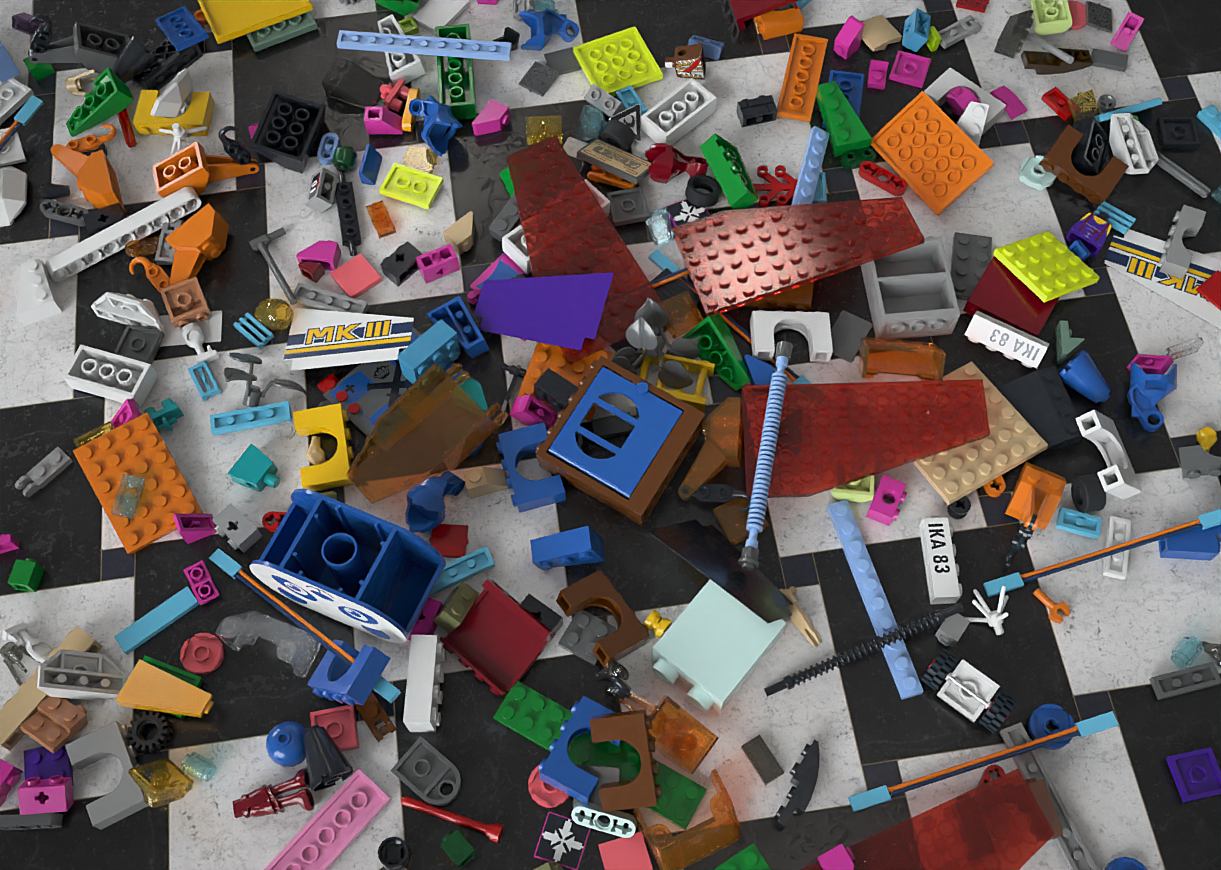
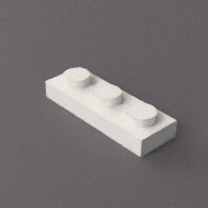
(1117, 532)

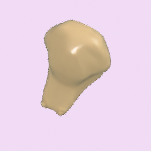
(315, 453)

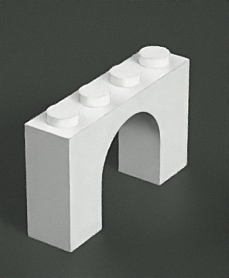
(951, 79)
(812, 325)
(1119, 477)

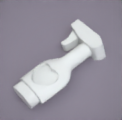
(195, 338)
(36, 648)

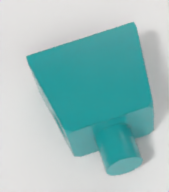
(254, 470)

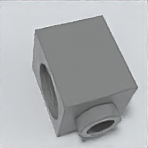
(952, 629)

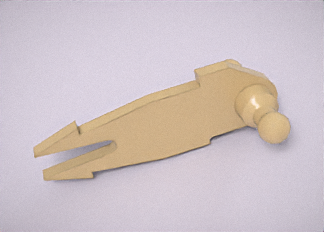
(799, 618)

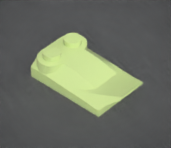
(1051, 16)
(856, 491)

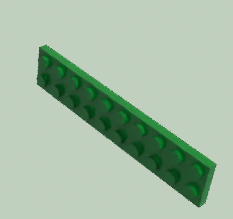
(541, 722)

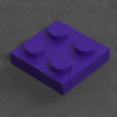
(45, 764)
(1196, 774)

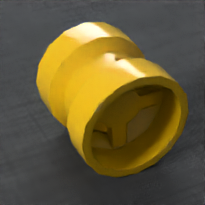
(657, 623)

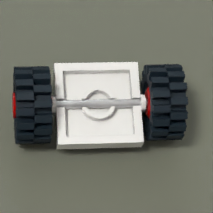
(968, 691)

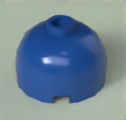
(286, 744)

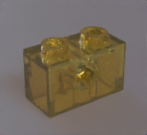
(543, 127)

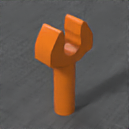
(1053, 607)

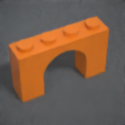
(779, 23)

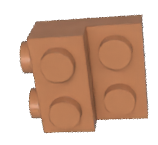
(185, 303)
(55, 722)

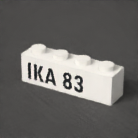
(1006, 339)
(940, 561)

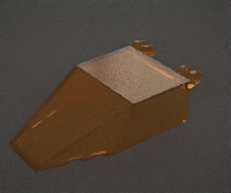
(422, 435)

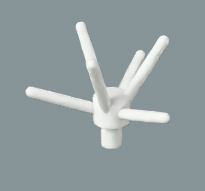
(180, 135)
(993, 618)

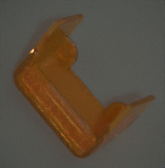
(901, 358)
(698, 841)

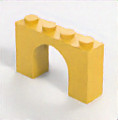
(197, 115)
(329, 420)

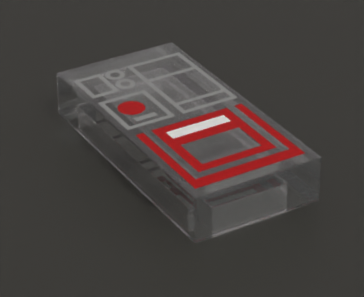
(1184, 349)

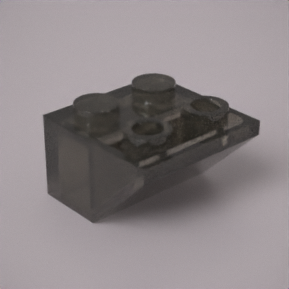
(1013, 34)

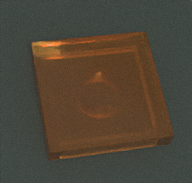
(681, 313)
(733, 522)

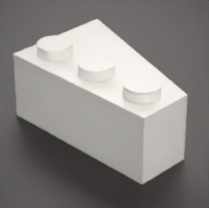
(973, 120)
(36, 293)

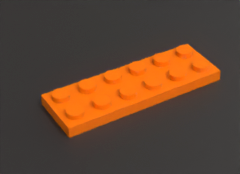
(801, 78)

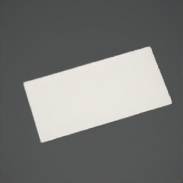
(210, 328)

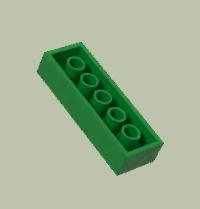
(456, 75)

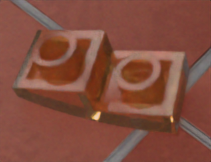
(380, 219)

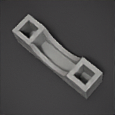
(1177, 257)

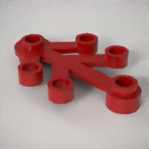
(775, 186)

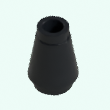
(54, 191)

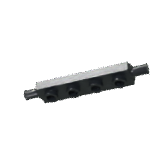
(347, 214)

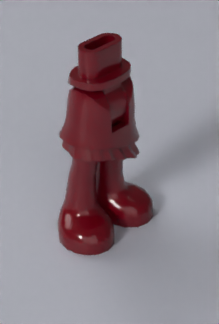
(266, 802)

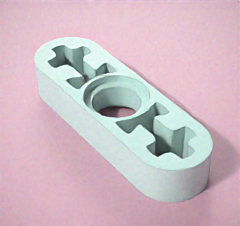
(617, 830)

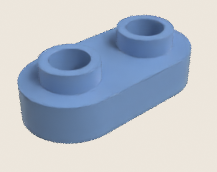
(327, 149)

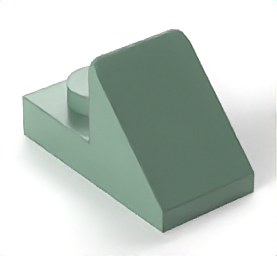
(1064, 343)

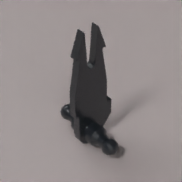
(514, 370)

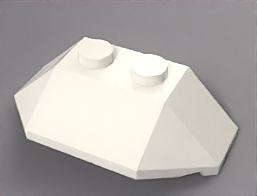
(174, 97)
(1132, 144)
(12, 194)
(128, 310)
(80, 676)

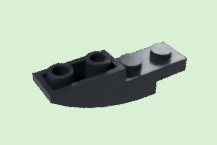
(805, 779)

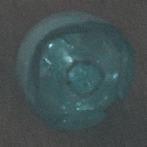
(592, 123)

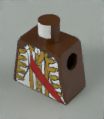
(688, 61)

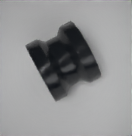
(961, 511)

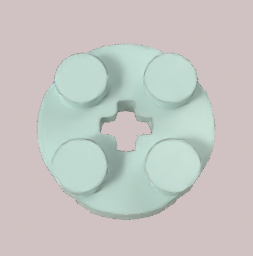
(1032, 179)

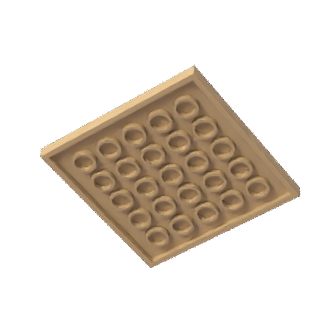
(979, 462)

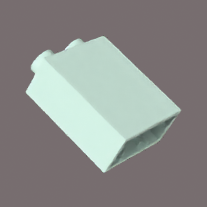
(714, 647)

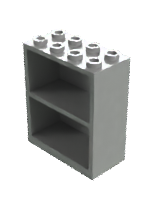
(912, 292)

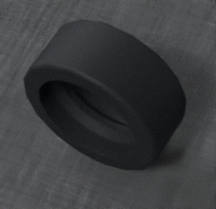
(699, 198)

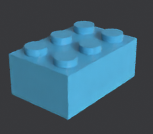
(435, 346)

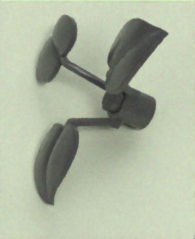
(658, 318)
(641, 335)
(253, 393)

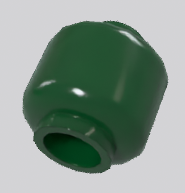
(344, 158)

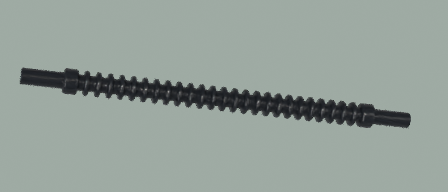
(937, 617)

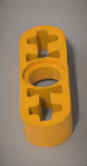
(408, 119)

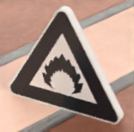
(631, 118)

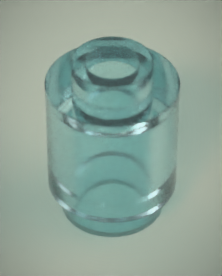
(1187, 651)
(198, 766)

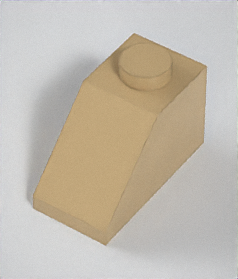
(461, 233)
(484, 481)

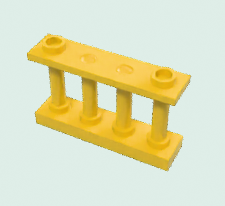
(703, 368)

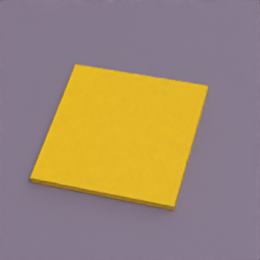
(239, 17)

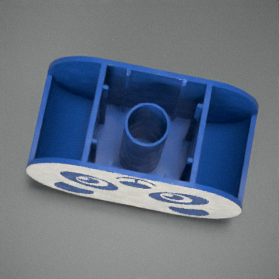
(350, 566)

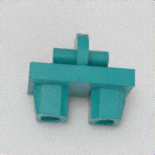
(167, 416)

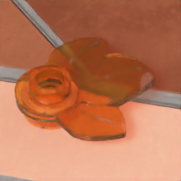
(142, 247)

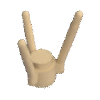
(75, 83)

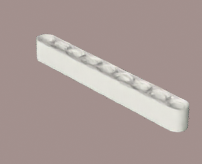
(118, 235)

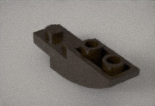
(1047, 63)

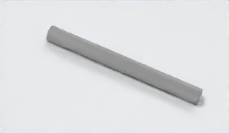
(1052, 49)

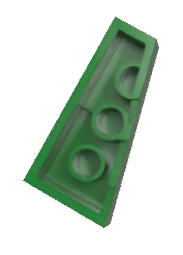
(729, 171)

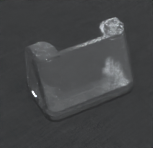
(294, 643)

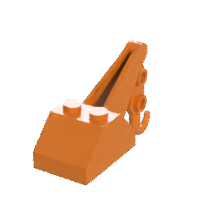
(93, 172)
(194, 242)

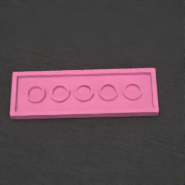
(333, 826)

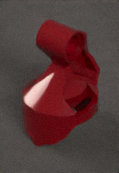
(670, 162)

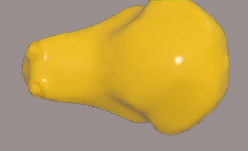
(1206, 437)

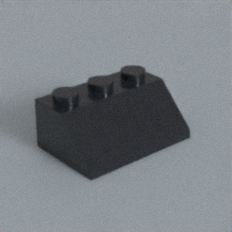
(1092, 149)

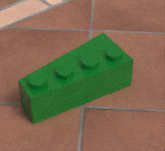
(840, 120)

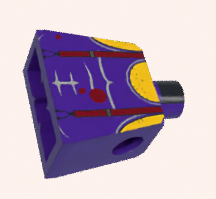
(1091, 231)

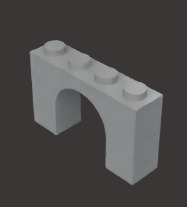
(127, 796)

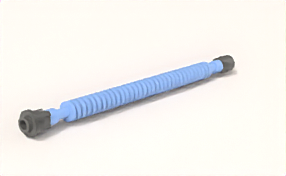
(766, 456)

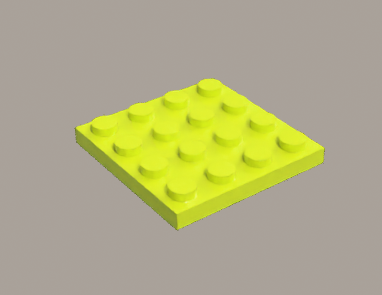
(618, 61)
(1046, 266)

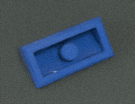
(370, 165)

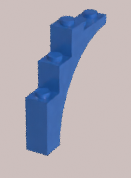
(1192, 545)

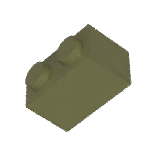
(456, 607)

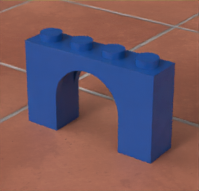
(528, 493)
(348, 684)
(558, 767)

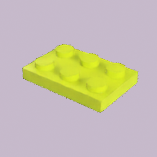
(411, 185)

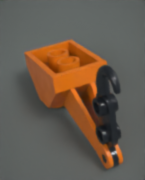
(195, 169)
(1033, 503)

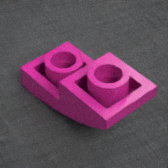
(1014, 106)
(201, 582)

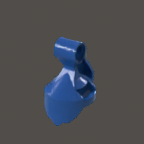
(545, 26)
(436, 121)
(1147, 391)
(427, 503)

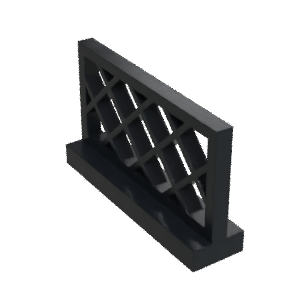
(169, 67)

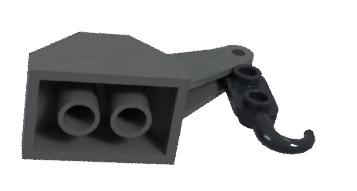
(89, 45)

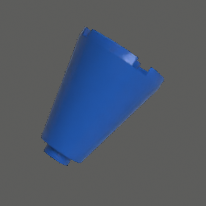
(1085, 378)

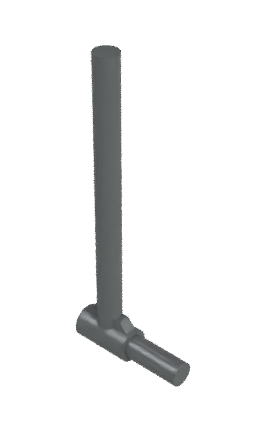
(261, 243)

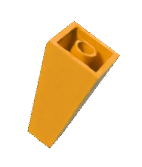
(162, 692)

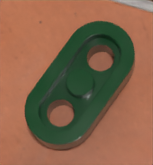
(858, 156)

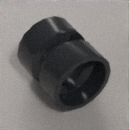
(395, 853)

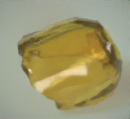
(274, 313)

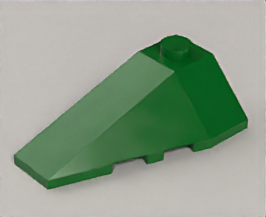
(104, 101)
(719, 348)

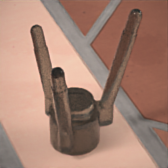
(13, 655)

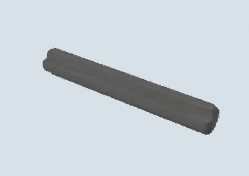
(1182, 175)

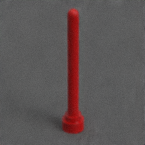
(493, 831)

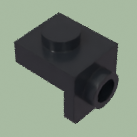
(509, 36)

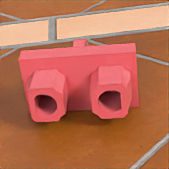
(392, 94)

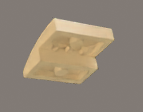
(879, 33)

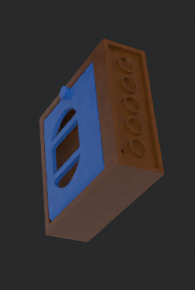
(623, 472)

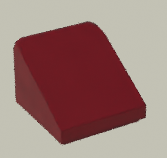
(312, 271)

